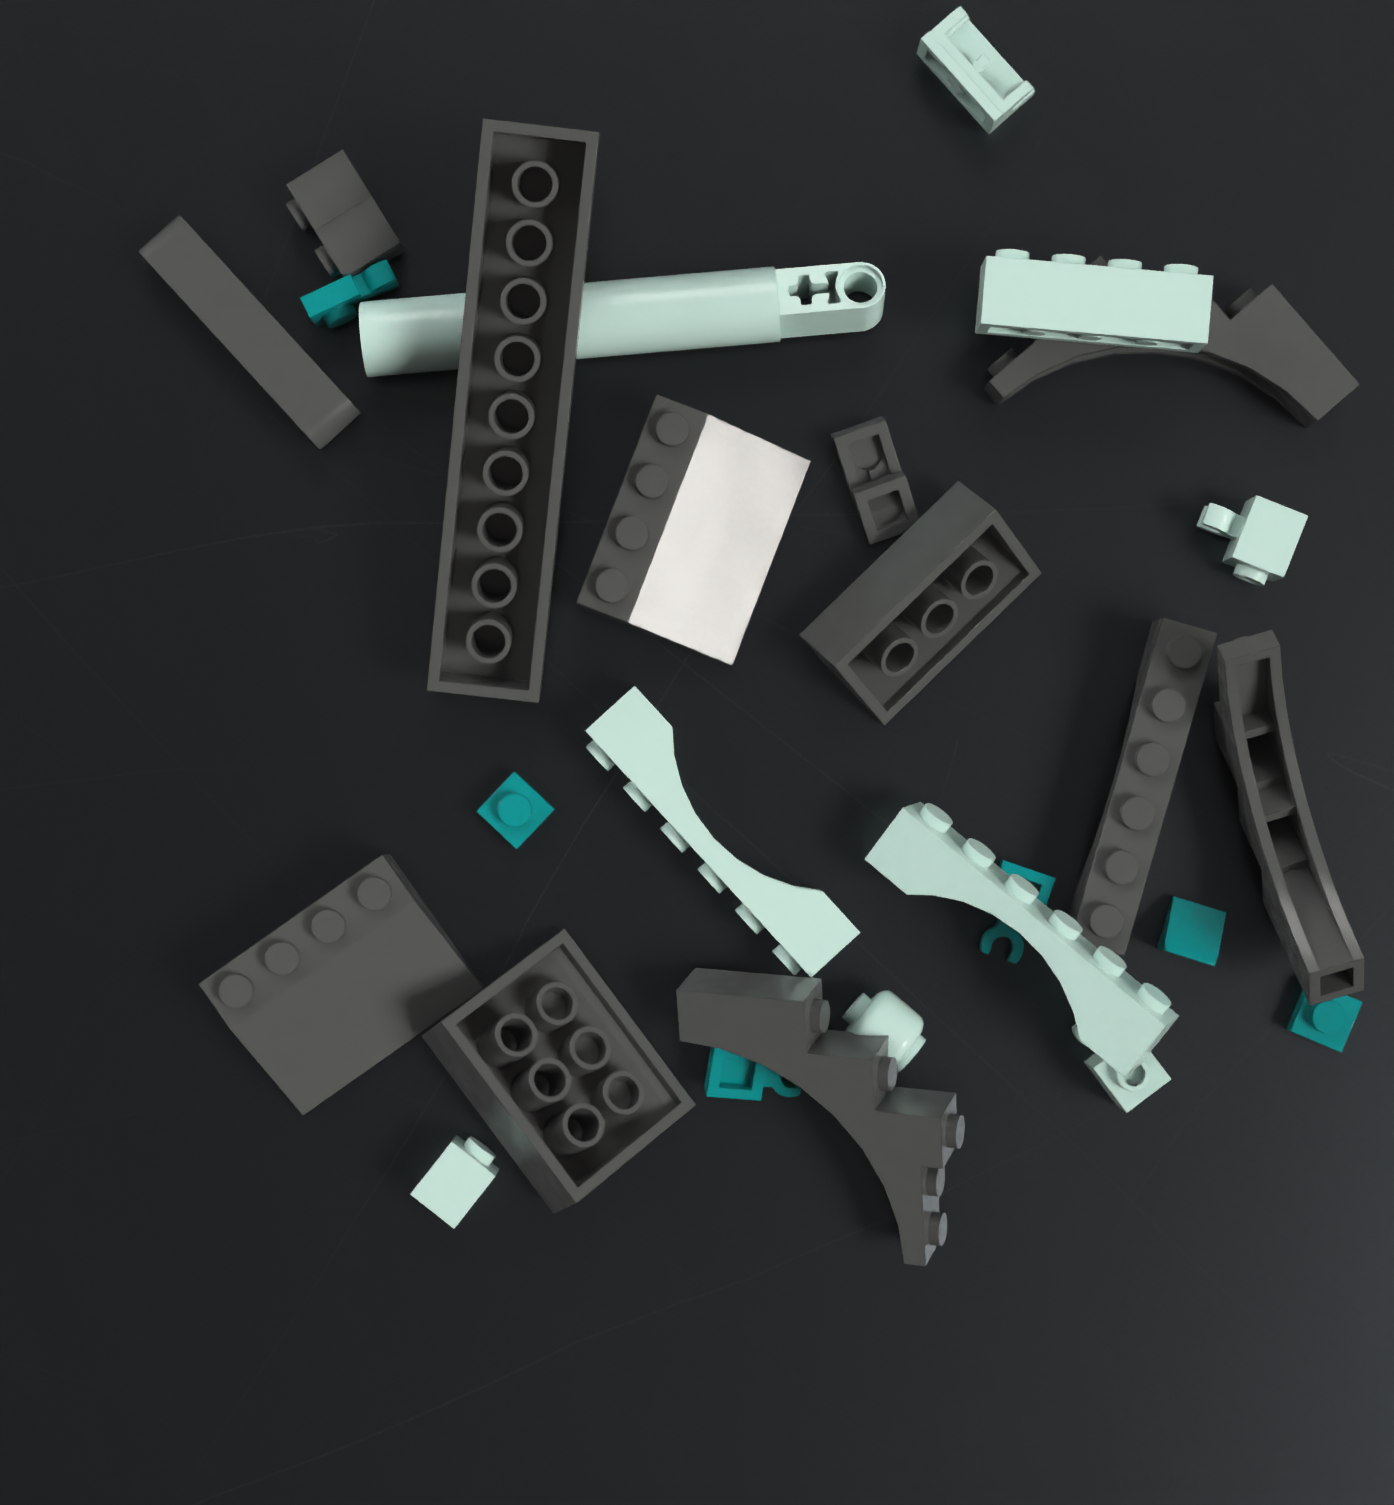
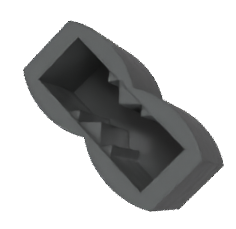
(343, 216)

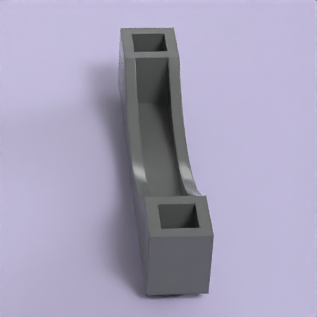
(1143, 782)

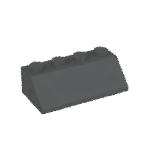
(921, 602)

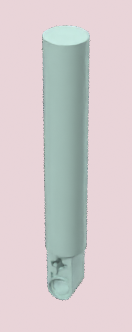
(644, 315)

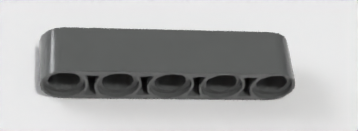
(249, 332)

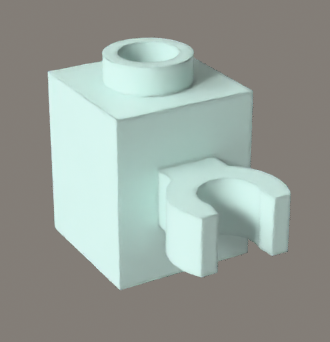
(1259, 537)
(1133, 1088)

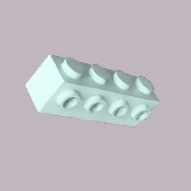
(1094, 302)

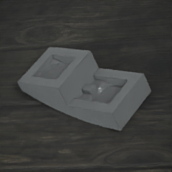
(875, 479)

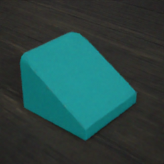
(1192, 931)

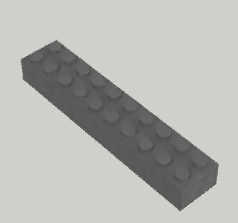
(512, 409)

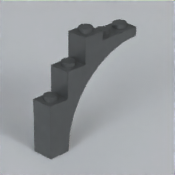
(1261, 344)
(1277, 820)
(785, 1028)

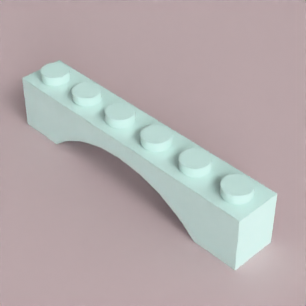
(798, 917)
(1110, 1007)

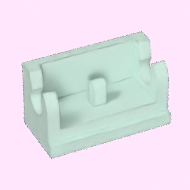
(973, 70)

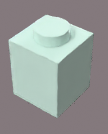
(456, 1179)

